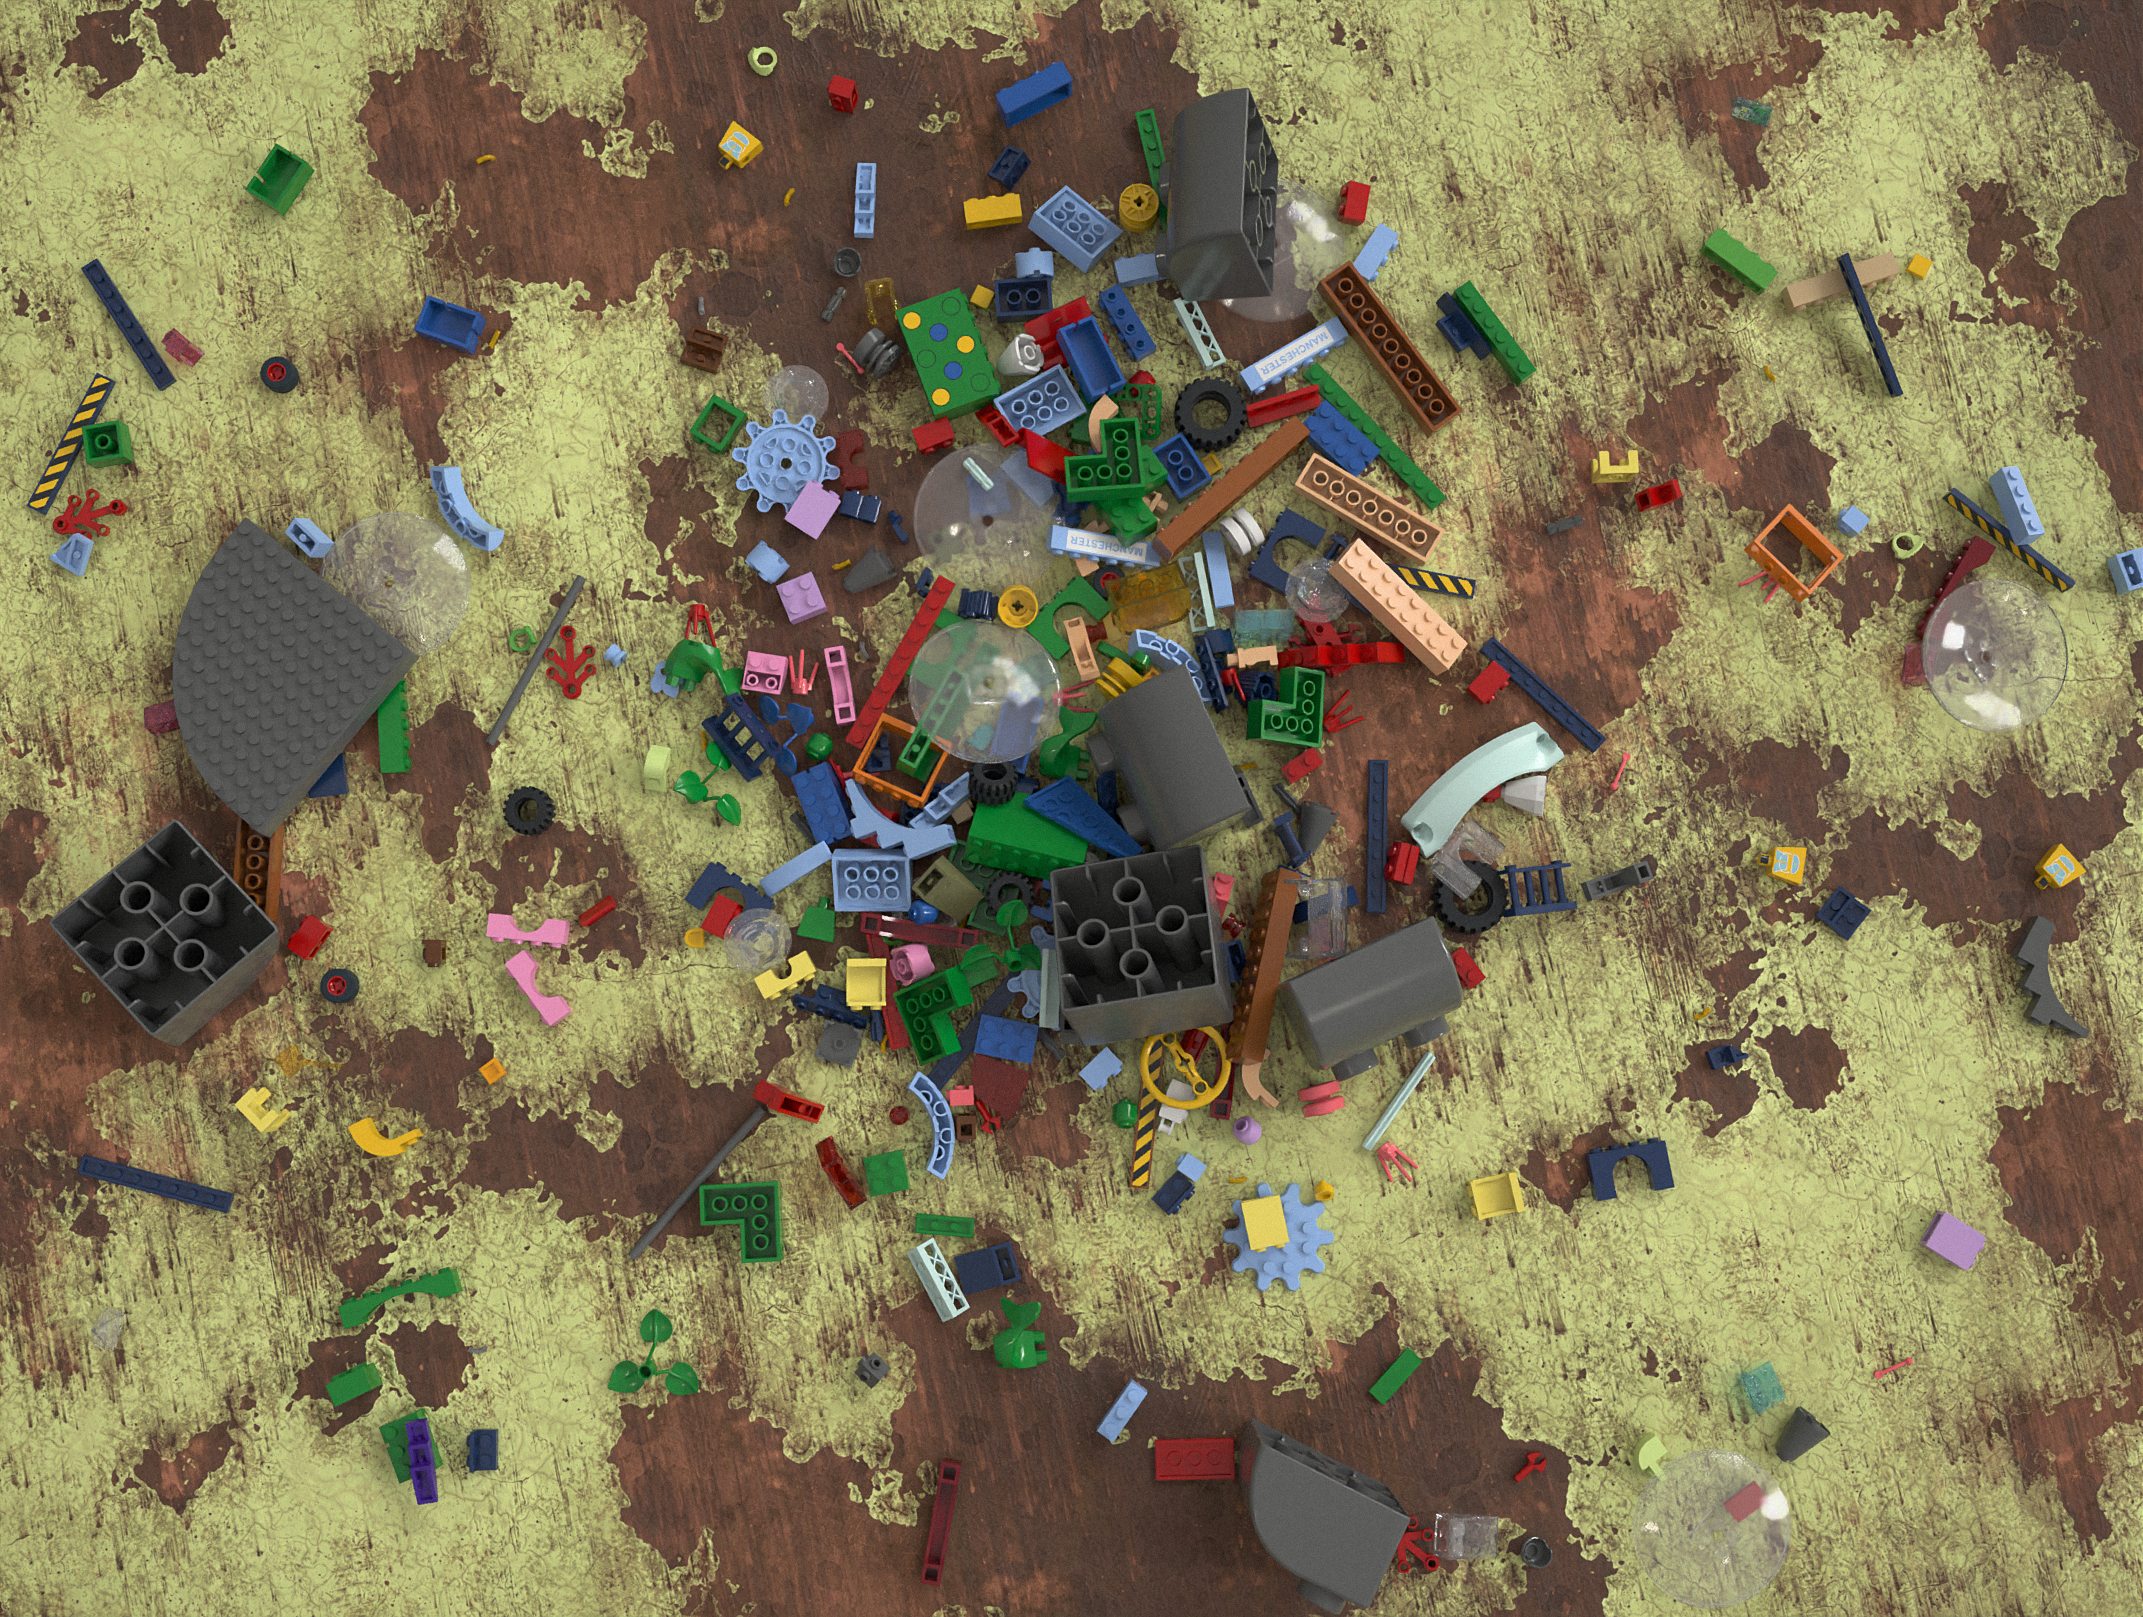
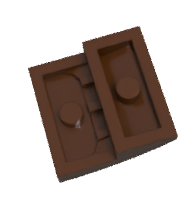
(704, 349)

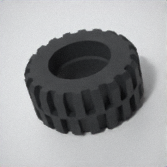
(1210, 390)
(1486, 919)

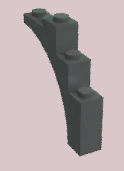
(2035, 981)

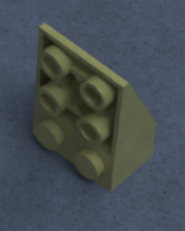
(948, 889)

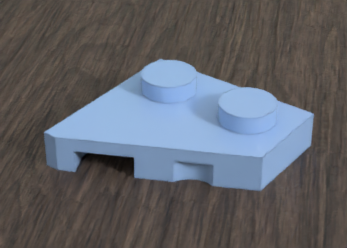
(74, 554)

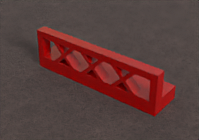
(1283, 406)

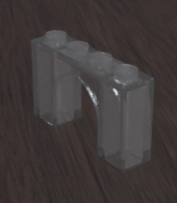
(1449, 866)

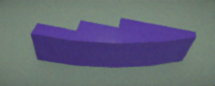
(422, 1461)

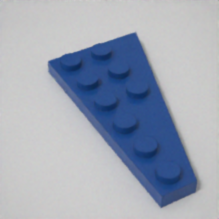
(1076, 811)

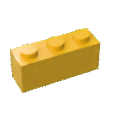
(993, 211)

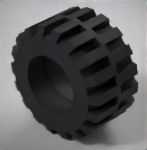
(993, 782)
(514, 805)
(1006, 879)

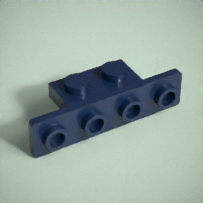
(1459, 329)
(1211, 668)
(1107, 794)
(831, 1004)

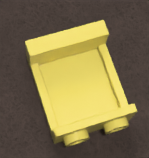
(865, 983)
(1495, 1195)
(1265, 1222)

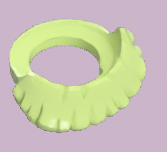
(761, 69)
(1917, 543)

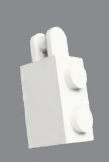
(1178, 1091)

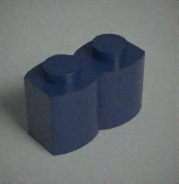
(860, 507)

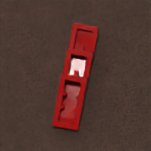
(997, 426)

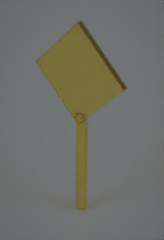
(293, 1060)

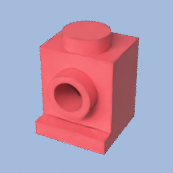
(960, 1096)

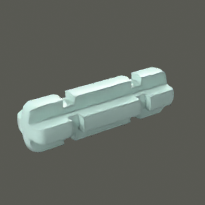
(978, 474)

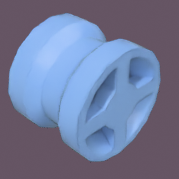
(615, 655)

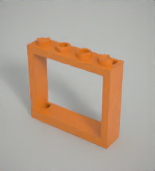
(1810, 538)
(904, 730)

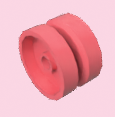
(1321, 1099)

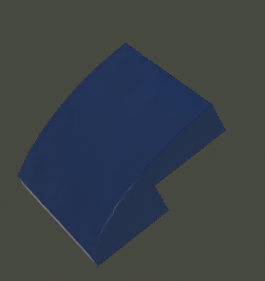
(332, 780)
(1843, 913)

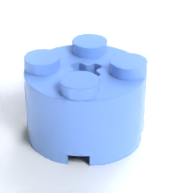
(1034, 264)
(767, 562)

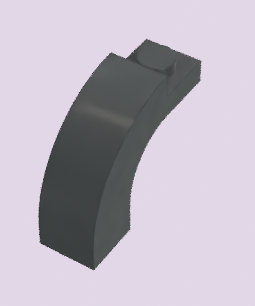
(1617, 881)

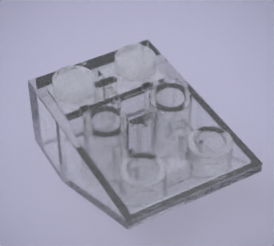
(1465, 1536)

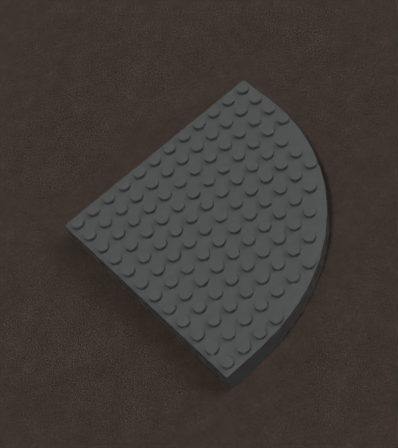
(274, 675)

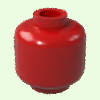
(1141, 377)

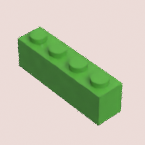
(1739, 261)

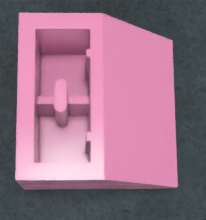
(765, 673)

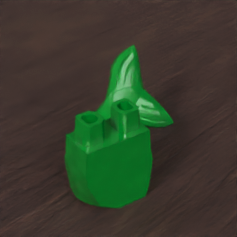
(693, 660)
(1060, 757)
(1016, 1344)

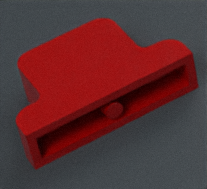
(787, 1101)

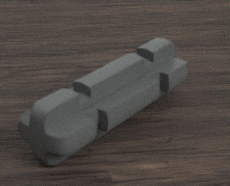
(834, 304)
(1564, 524)
(1287, 798)
(803, 827)
(1050, 1043)

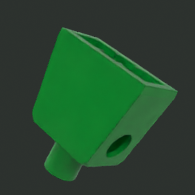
(819, 922)

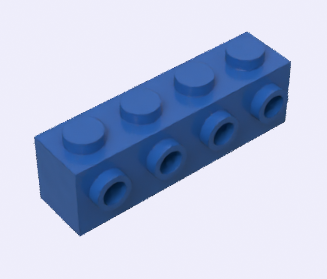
(1127, 323)

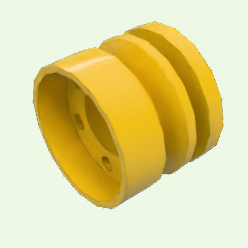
(1138, 218)
(1025, 614)
(1120, 680)

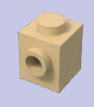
(963, 813)

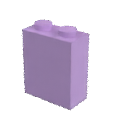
(813, 509)
(1953, 1240)

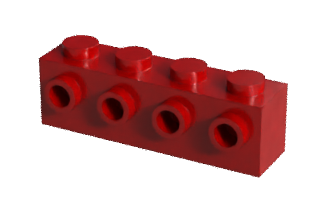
(1323, 635)

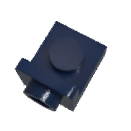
(925, 580)

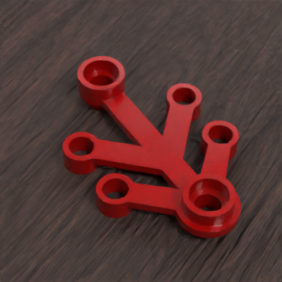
(86, 516)
(570, 665)
(1406, 1543)

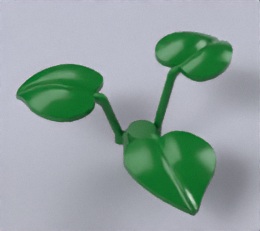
(689, 786)
(1028, 956)
(630, 1378)

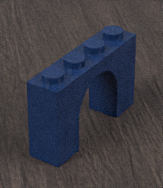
(1289, 526)
(716, 878)
(1602, 1162)

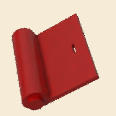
(1045, 327)
(1044, 454)

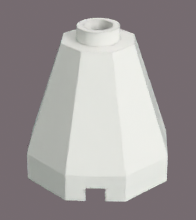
(1021, 357)
(1526, 794)

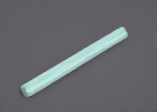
(1398, 1101)

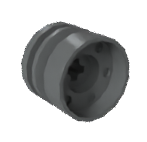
(877, 353)

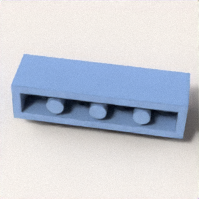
(2016, 505)

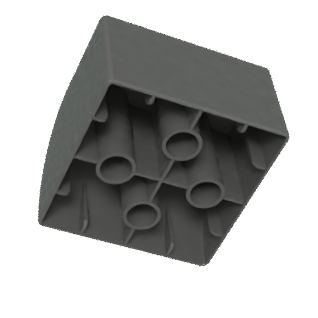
(1219, 200)
(1167, 763)
(170, 935)
(1140, 946)
(1372, 996)
(1319, 1518)

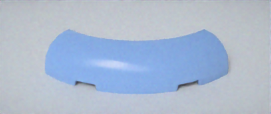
(459, 511)
(1168, 655)
(941, 1123)

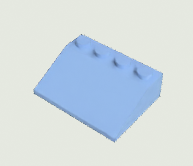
(1074, 229)
(1041, 403)
(872, 880)

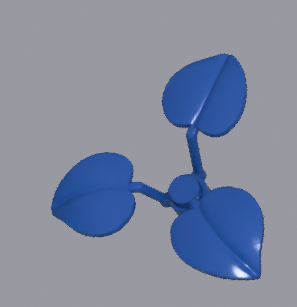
(799, 718)

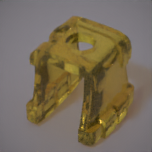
(871, 291)

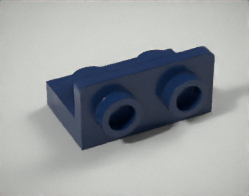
(1009, 167)
(1173, 1193)
(483, 1450)

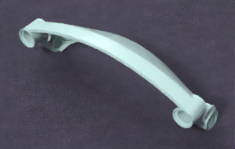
(1456, 791)

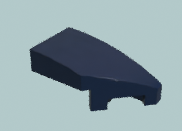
(896, 520)
(1723, 1056)

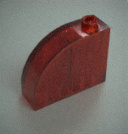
(998, 1084)
(840, 1172)

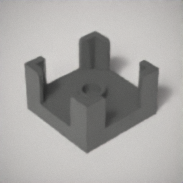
(839, 1043)

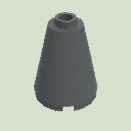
(869, 571)
(1314, 824)
(1800, 1435)

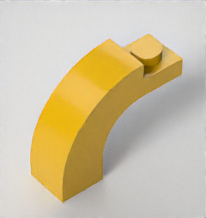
(372, 1141)

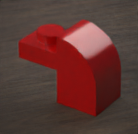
(1658, 496)

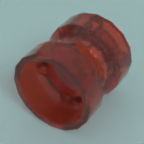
(1096, 632)
(1229, 922)
(897, 1117)

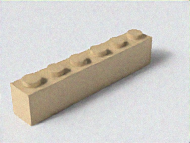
(1833, 285)

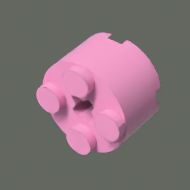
(911, 963)

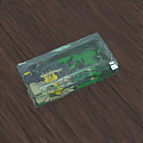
(1751, 111)

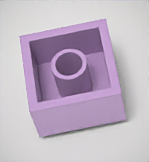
(802, 598)

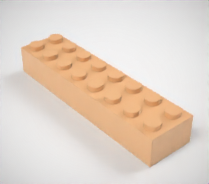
(1368, 509)
(1397, 607)

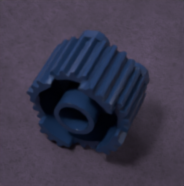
(977, 605)
(1256, 686)

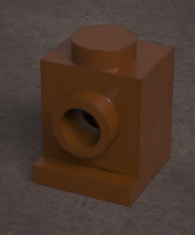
(435, 952)
(969, 1131)

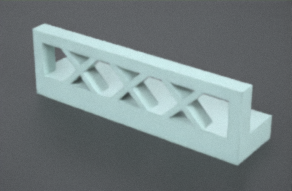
(1195, 335)
(1204, 593)
(1049, 991)
(934, 1281)

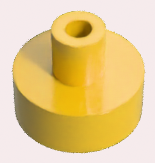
(1324, 1191)

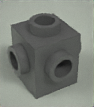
(871, 1369)

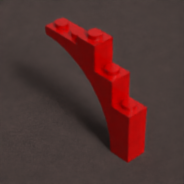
(1342, 655)

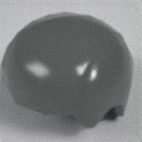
(847, 262)
(1536, 1552)

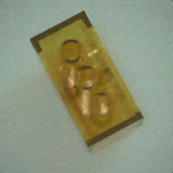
(1149, 598)

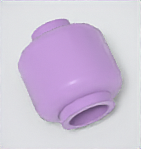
(1247, 1130)

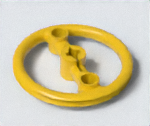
(1202, 1098)

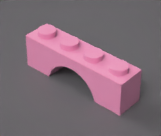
(841, 686)
(504, 927)
(523, 969)

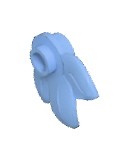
(659, 679)

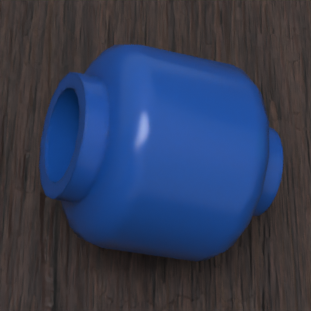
(922, 912)

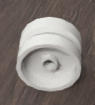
(1241, 531)

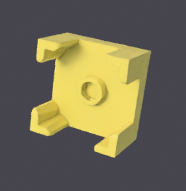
(1624, 472)
(251, 1107)

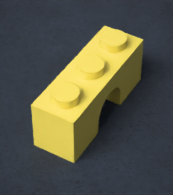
(802, 969)

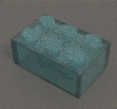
(1263, 625)

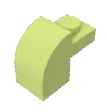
(655, 767)
(1647, 1452)

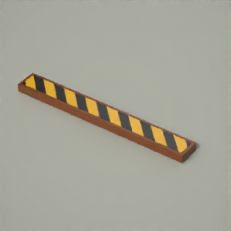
(1146, 1122)

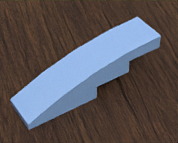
(865, 200)
(1218, 569)
(944, 805)
(796, 869)

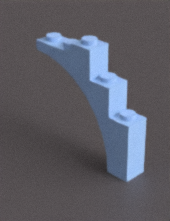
(890, 835)

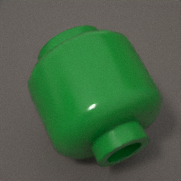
(819, 747)
(1124, 1114)

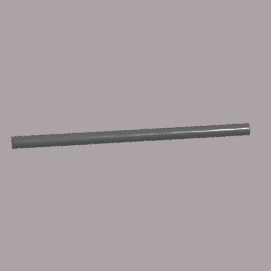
(535, 660)
(694, 1185)

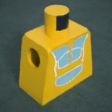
(738, 147)
(1784, 863)
(2057, 868)

